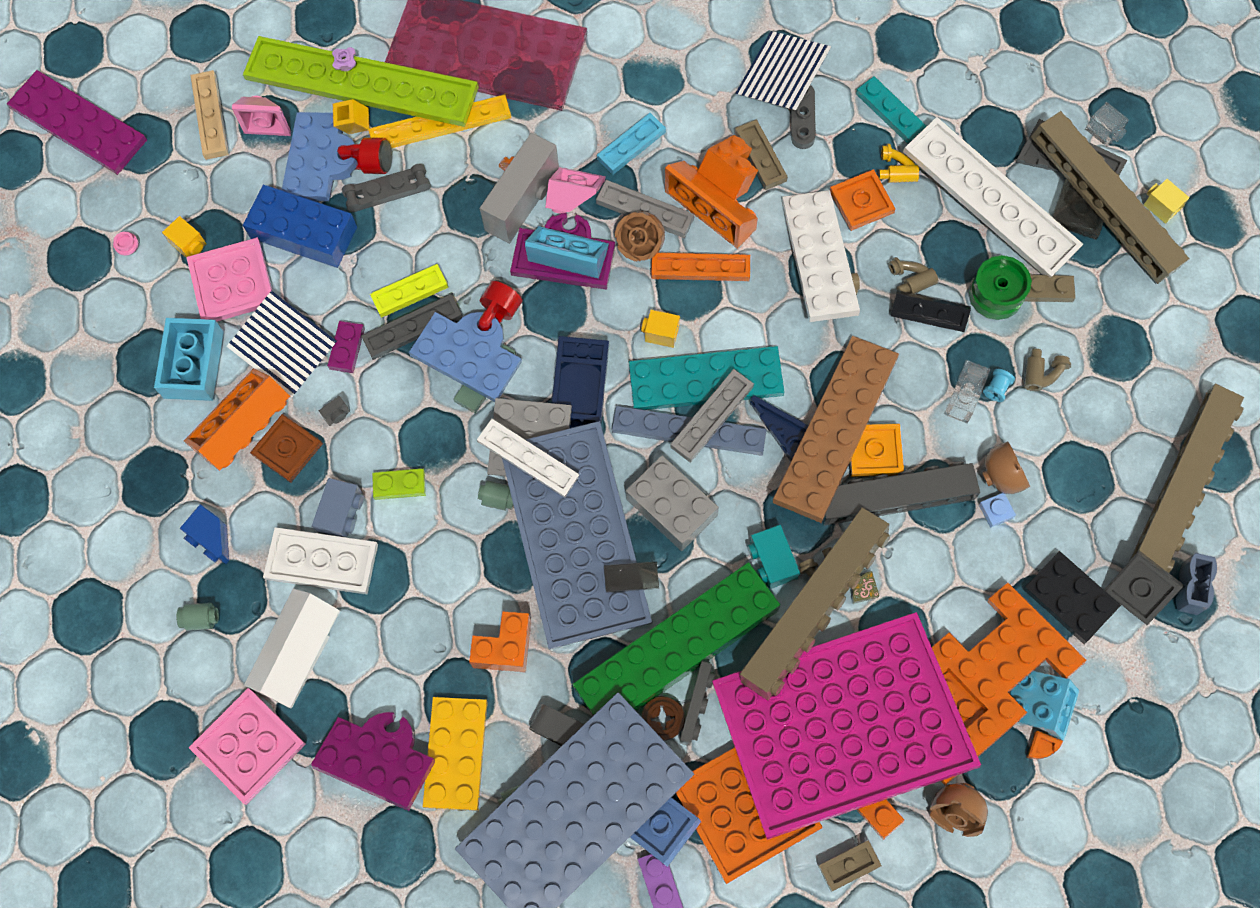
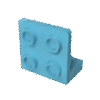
(1047, 701)

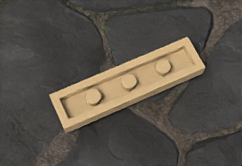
(209, 115)

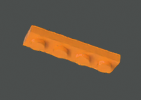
(701, 266)

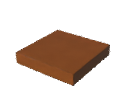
(286, 448)

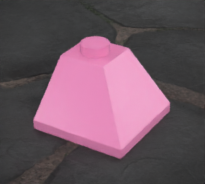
(260, 116)
(571, 188)

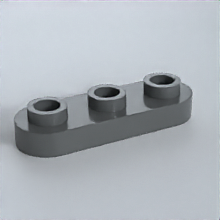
(804, 123)

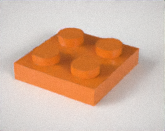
(862, 200)

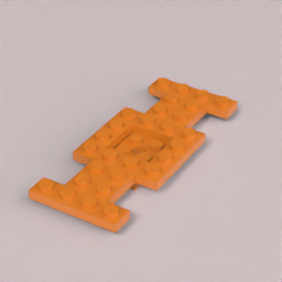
(986, 675)

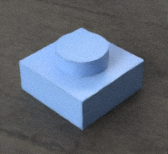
(997, 510)

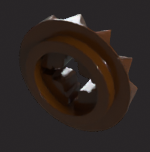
(672, 709)

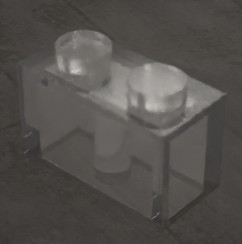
(967, 391)

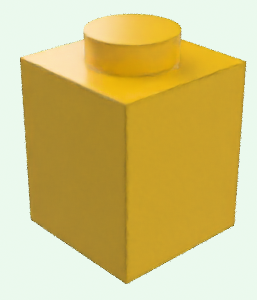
(350, 116)
(184, 237)
(661, 328)

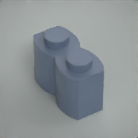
(1197, 589)

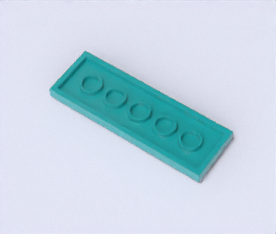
(694, 378)

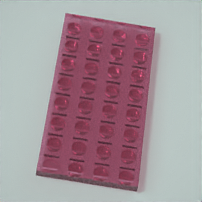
(496, 47)

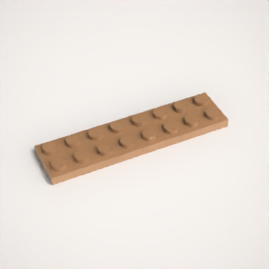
(836, 429)

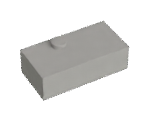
(519, 188)

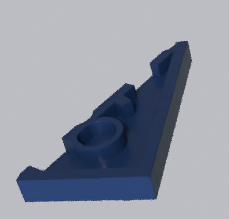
(782, 426)

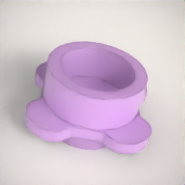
(344, 64)

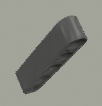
(554, 725)

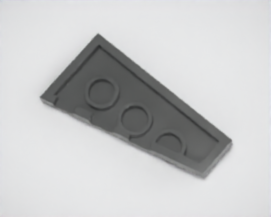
(1034, 156)

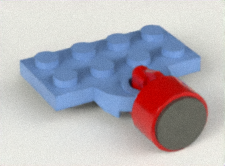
(324, 154)
(473, 347)

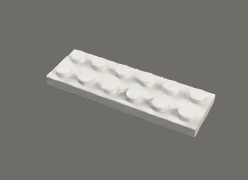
(820, 256)

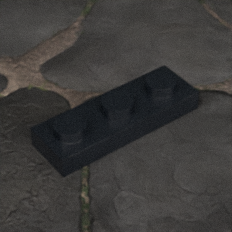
(930, 311)

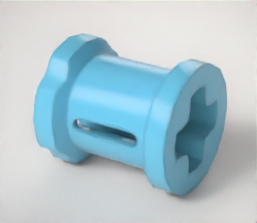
(999, 385)

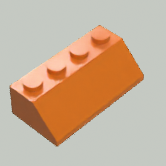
(709, 203)
(237, 419)

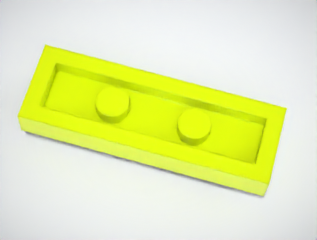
(409, 290)

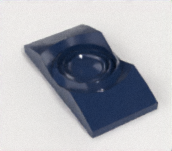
(581, 378)

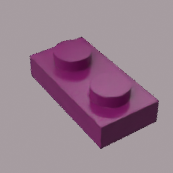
(346, 349)

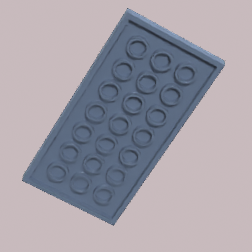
(574, 539)
(575, 809)

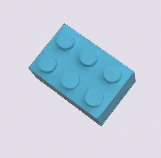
(189, 359)

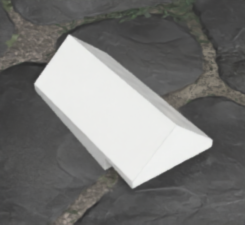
(292, 648)

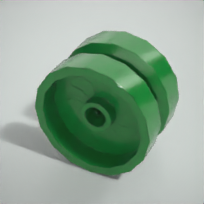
(1000, 287)

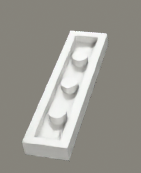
(528, 458)

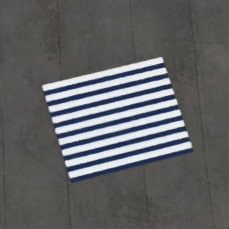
(783, 70)
(281, 343)

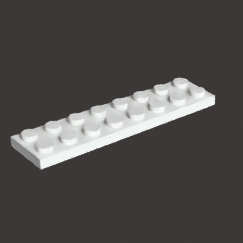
(992, 198)

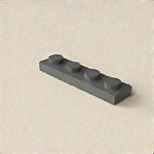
(409, 327)

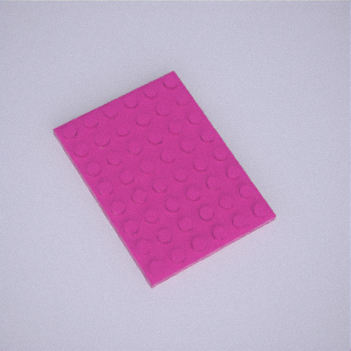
(847, 727)

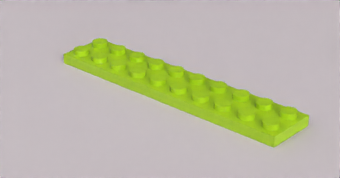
(368, 82)

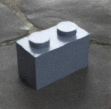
(338, 508)

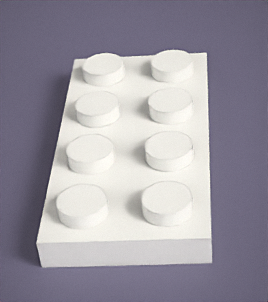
(320, 560)

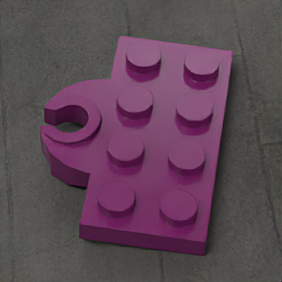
(523, 268)
(375, 759)

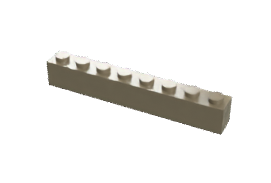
(1109, 197)
(1189, 476)
(814, 605)

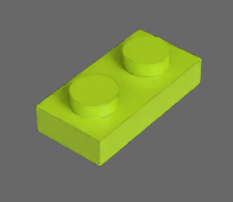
(399, 484)

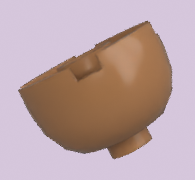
(640, 235)
(1004, 470)
(960, 808)

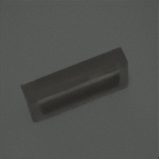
(631, 577)

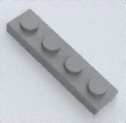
(628, 201)
(712, 415)

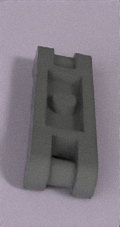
(386, 188)

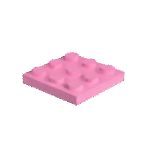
(229, 280)
(247, 746)

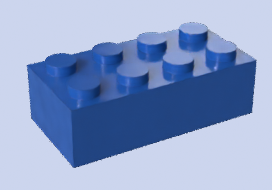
(300, 226)

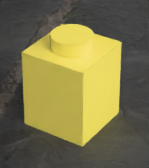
(1165, 200)

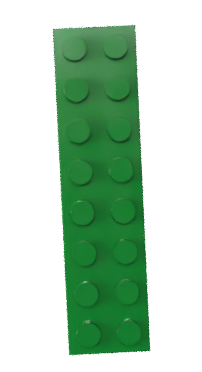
(681, 642)

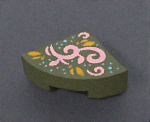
(865, 589)

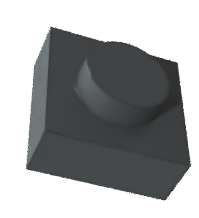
(334, 411)

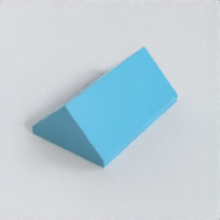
(566, 251)

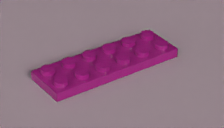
(77, 122)

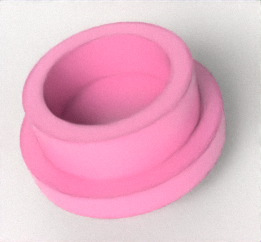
(125, 243)

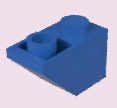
(208, 531)

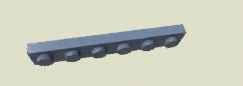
(668, 426)

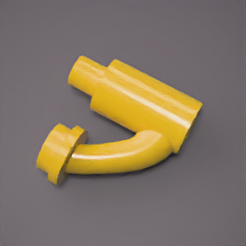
(901, 173)

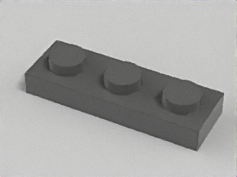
(698, 704)

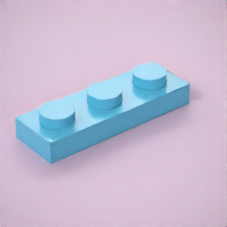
(631, 143)

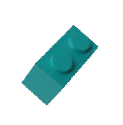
(773, 557)

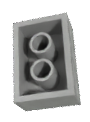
(672, 503)

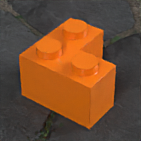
(728, 166)
(509, 650)

